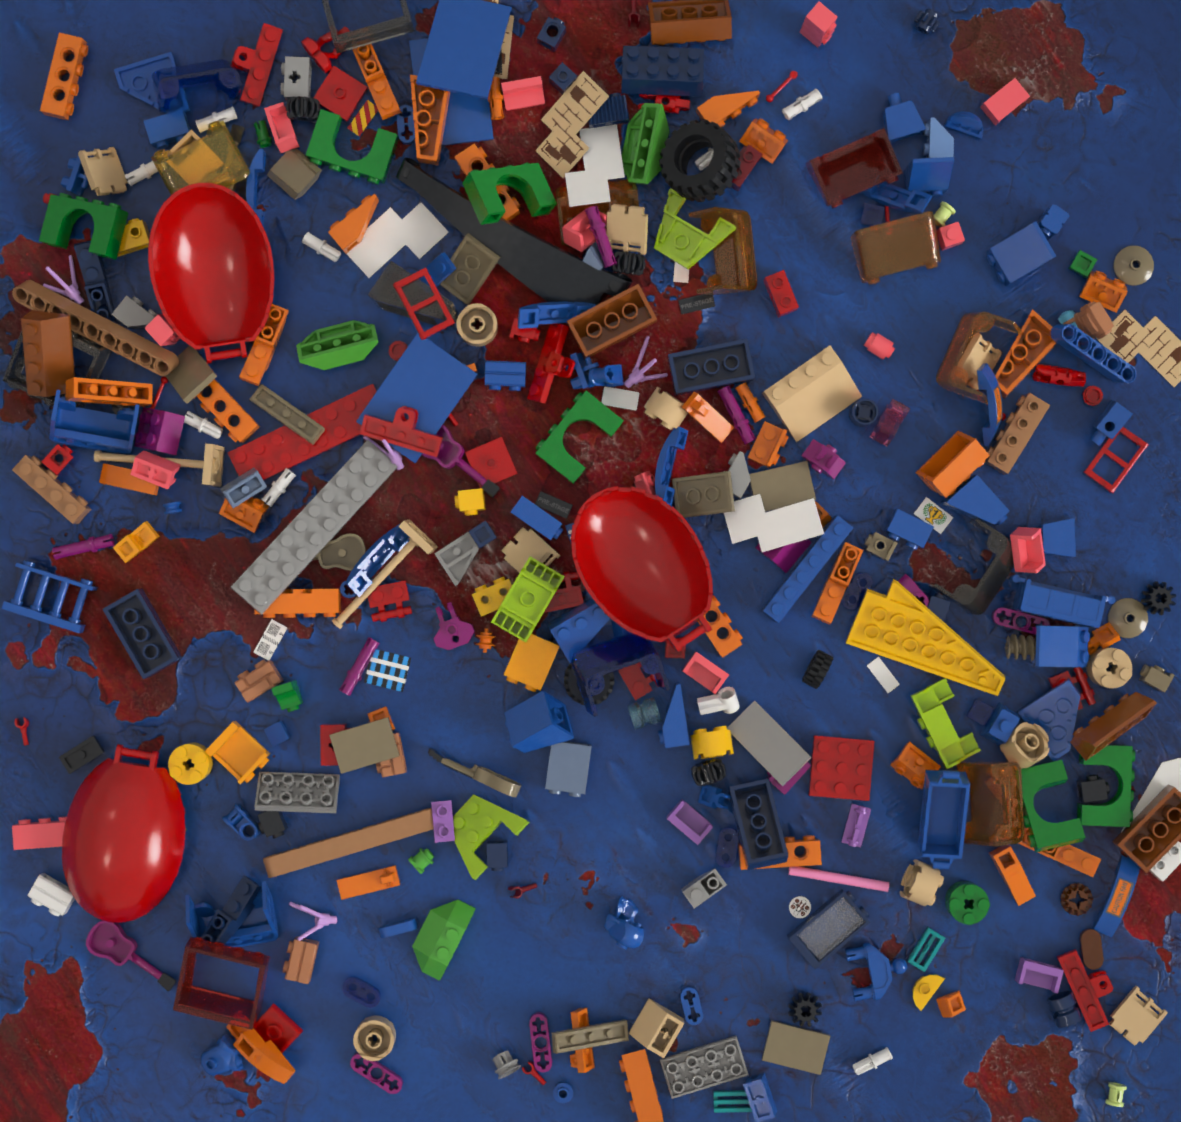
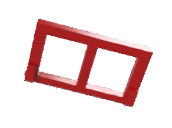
(437, 297)
(1127, 466)

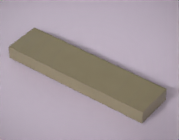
(287, 414)
(590, 1036)

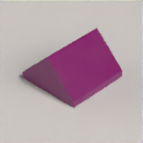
(787, 555)

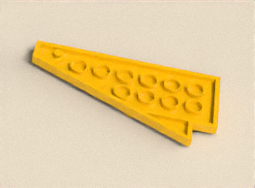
(912, 634)

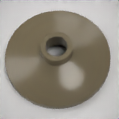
(1124, 265)
(1118, 617)

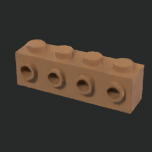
(1017, 433)
(51, 489)

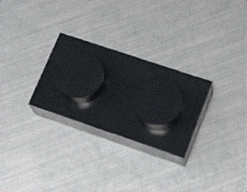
(81, 754)

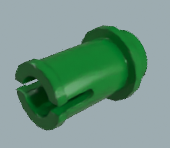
(264, 139)

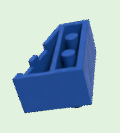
(578, 627)

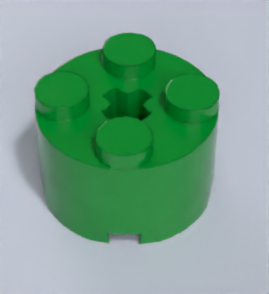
(977, 898)

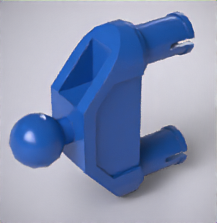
(878, 968)

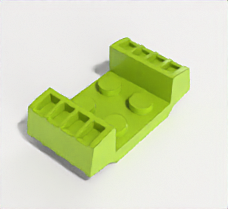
(527, 599)

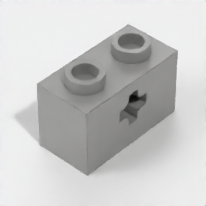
(296, 67)

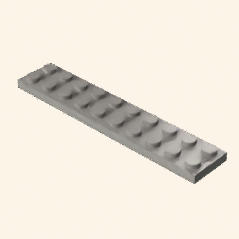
(314, 527)

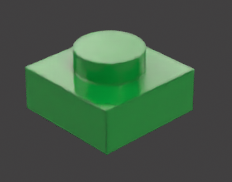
(1082, 263)

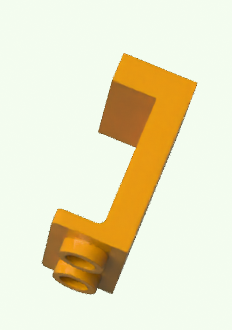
(531, 662)
(238, 752)

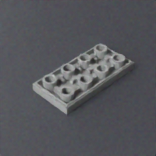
(769, 743)
(297, 792)
(704, 1067)

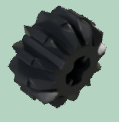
(303, 108)
(629, 263)
(1158, 589)
(708, 772)
(805, 1001)

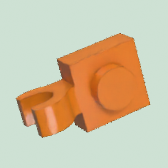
(1103, 637)

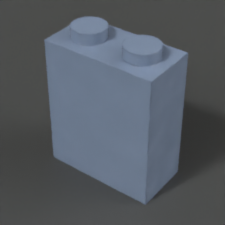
(568, 768)

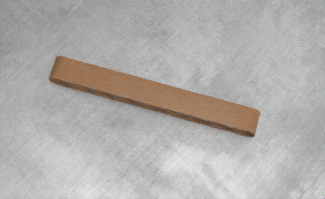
(98, 328)
(349, 843)

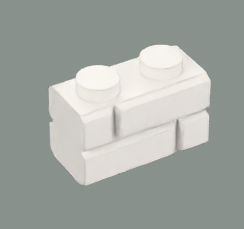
(51, 894)

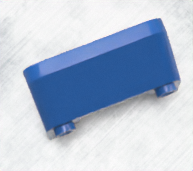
(92, 428)
(256, 929)

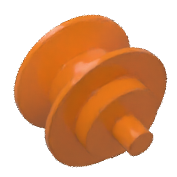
(485, 640)

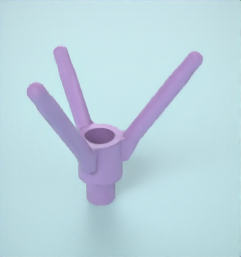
(70, 291)
(637, 374)
(394, 456)
(321, 919)

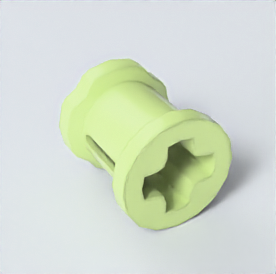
(943, 213)
(1116, 1094)

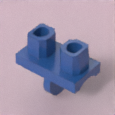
(77, 181)
(582, 368)

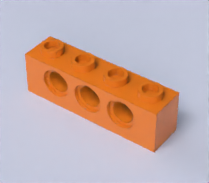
(65, 45)
(474, 155)
(108, 392)
(246, 426)
(732, 640)
(810, 857)

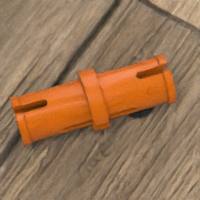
(495, 99)
(750, 402)

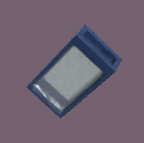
(829, 928)

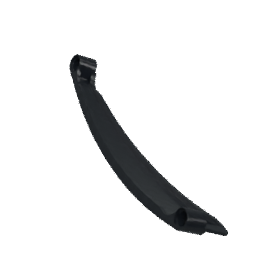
(533, 261)

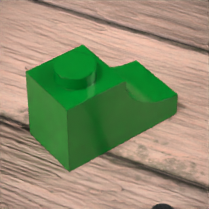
(288, 695)

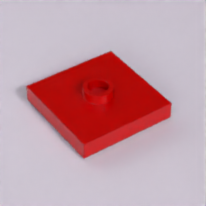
(340, 93)
(492, 461)
(277, 1027)

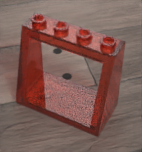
(214, 1004)

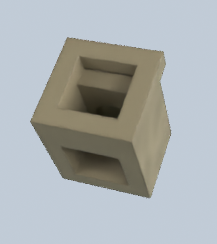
(871, 546)
(1155, 677)

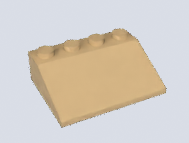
(812, 393)

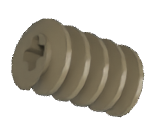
(1020, 646)

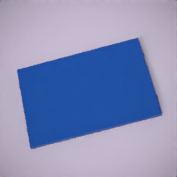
(464, 47)
(467, 116)
(422, 380)

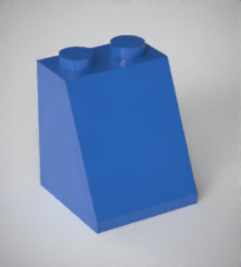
(1020, 254)
(978, 501)
(538, 723)

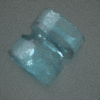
(644, 713)

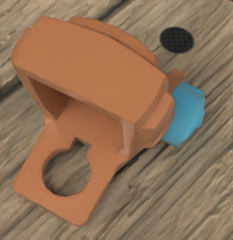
(1091, 320)

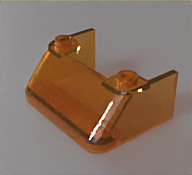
(732, 256)
(954, 377)

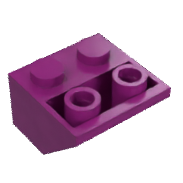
(159, 431)

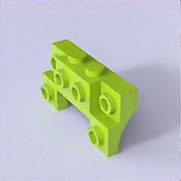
(939, 727)

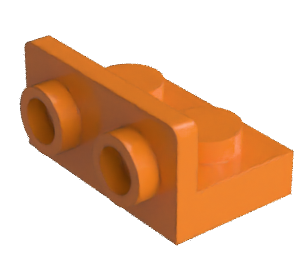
(764, 139)
(1104, 290)
(767, 445)
(245, 514)
(913, 763)

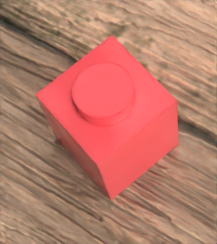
(950, 236)

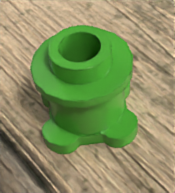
(422, 859)

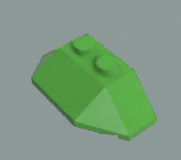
(644, 142)
(337, 345)
(441, 936)

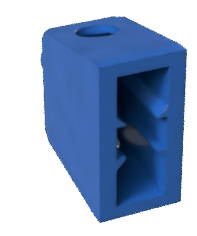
(901, 119)
(1116, 415)
(1059, 538)
(1000, 724)

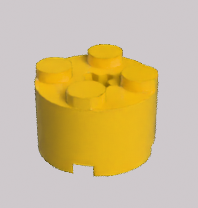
(711, 743)
(180, 769)

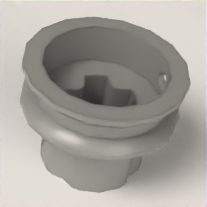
(510, 1064)

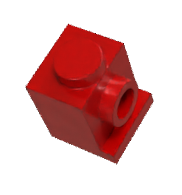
(524, 335)
(51, 462)

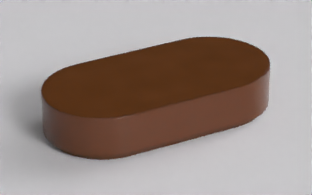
(1091, 949)

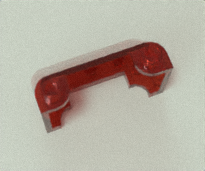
(854, 168)

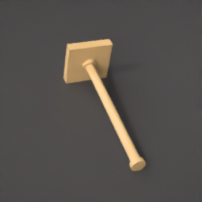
(211, 466)
(417, 538)

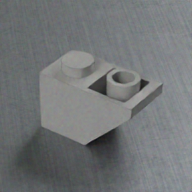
(133, 314)
(739, 474)
(703, 887)

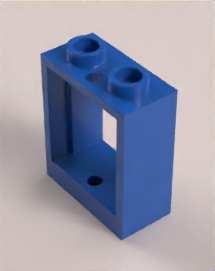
(537, 518)

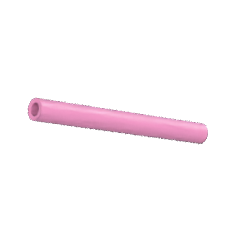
(839, 878)

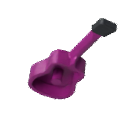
(451, 454)
(111, 942)

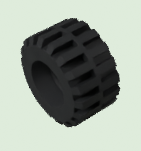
(573, 690)

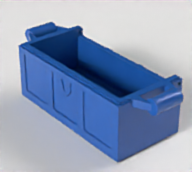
(1059, 603)
(943, 816)

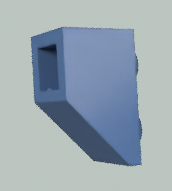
(939, 141)

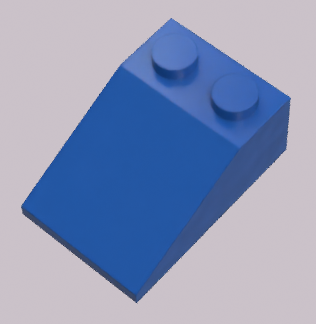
(929, 175)
(1062, 646)
(674, 726)

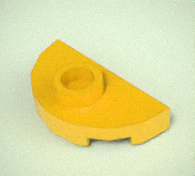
(925, 988)

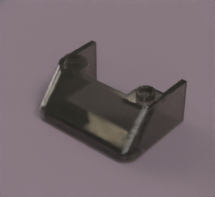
(979, 598)

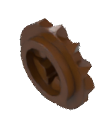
(1071, 892)

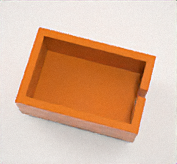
(952, 464)

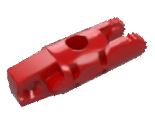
(674, 103)
(1059, 375)

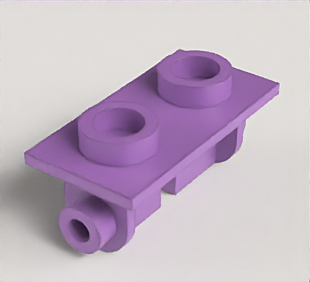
(443, 821)
(856, 825)

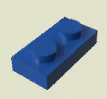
(439, 269)

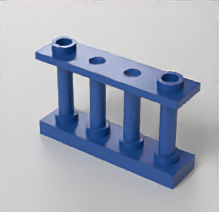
(35, 610)

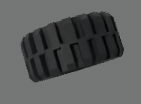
(682, 147)

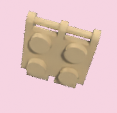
(103, 172)
(627, 228)
(975, 356)
(528, 545)
(1136, 1017)

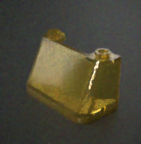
(206, 160)

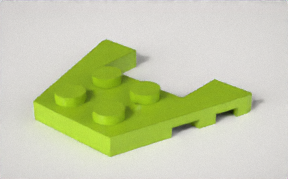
(682, 240)
(475, 823)

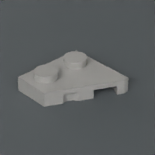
(458, 556)

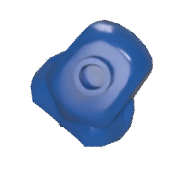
(622, 925)
(222, 1057)

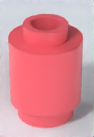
(879, 345)

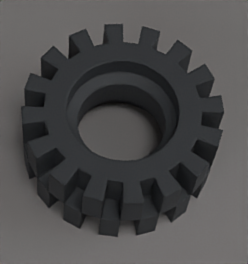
(817, 669)

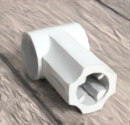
(724, 700)

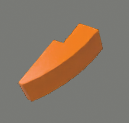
(121, 478)

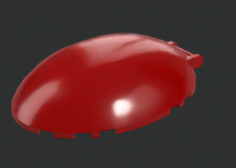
(211, 268)
(642, 564)
(124, 837)

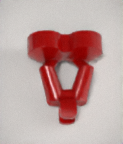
(322, 58)

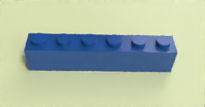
(807, 569)

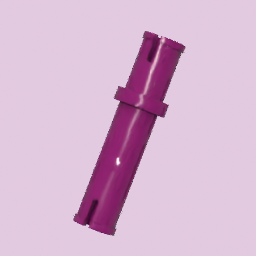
(600, 235)
(736, 414)
(91, 544)
(359, 666)

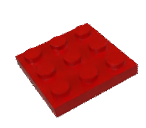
(841, 768)

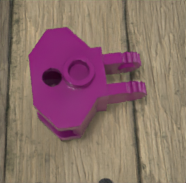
(823, 459)
(452, 627)

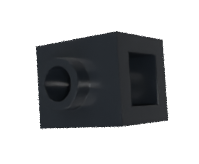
(1092, 789)
(272, 823)

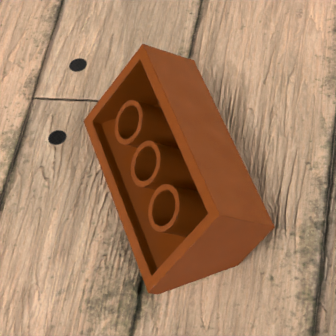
(689, 21)
(612, 321)
(47, 352)
(1112, 724)
(1153, 830)

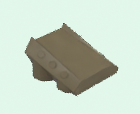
(294, 173)

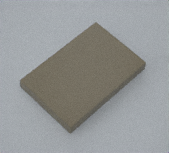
(473, 266)
(191, 374)
(783, 485)
(704, 494)
(364, 745)
(795, 1047)

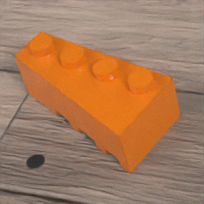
(429, 119)
(1025, 353)
(305, 602)
(641, 1086)

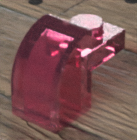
(889, 422)

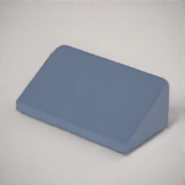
(593, 257)
(243, 487)

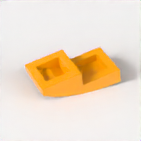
(136, 541)

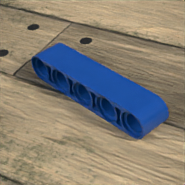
(1118, 369)

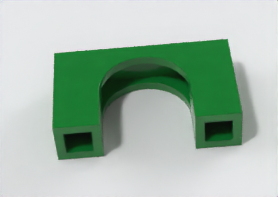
(373, 166)
(524, 178)
(65, 211)
(585, 409)
(1117, 810)
(1045, 834)

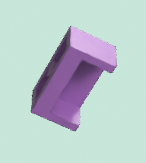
(689, 821)
(1039, 974)

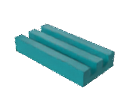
(918, 946)
(730, 1101)

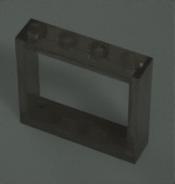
(369, 34)

